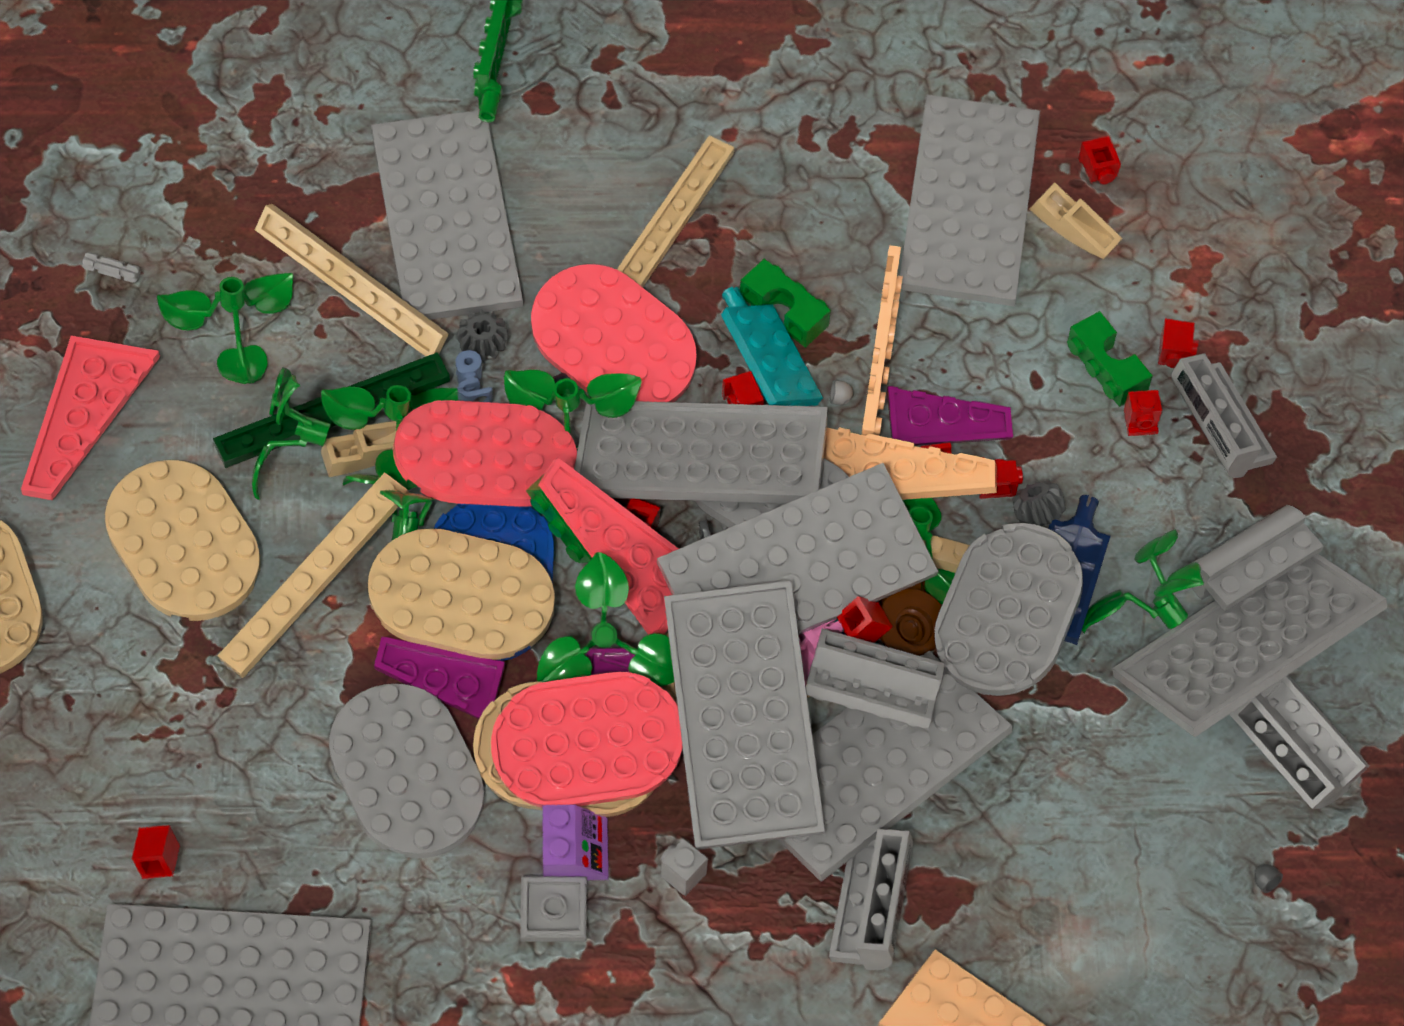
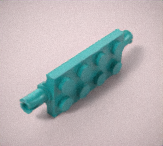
(769, 352)

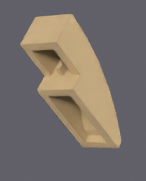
(1075, 222)
(357, 450)

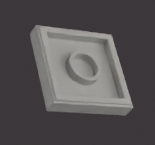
(553, 909)

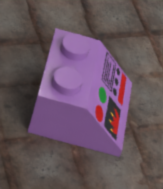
(574, 842)

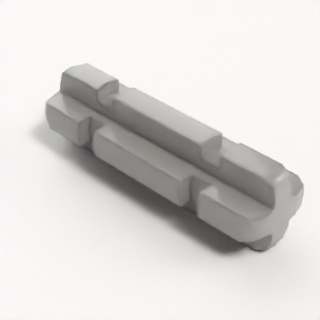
(111, 267)

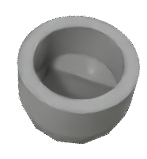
(840, 393)

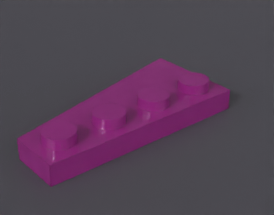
(939, 419)
(451, 677)

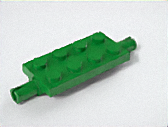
(491, 53)

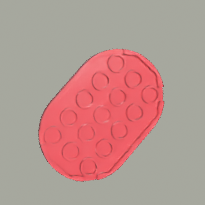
(605, 323)
(479, 450)
(587, 740)

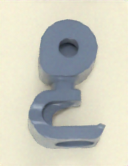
(468, 377)

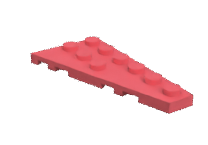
(86, 398)
(613, 530)

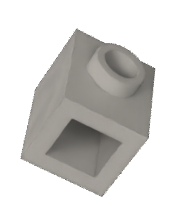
(683, 866)

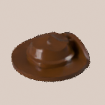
(913, 621)

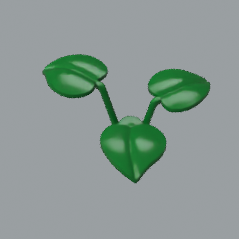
(189, 308)
(611, 393)
(353, 405)
(308, 428)
(927, 517)
(405, 519)
(604, 585)
(1165, 602)

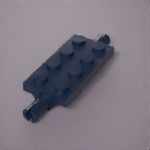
(1090, 551)

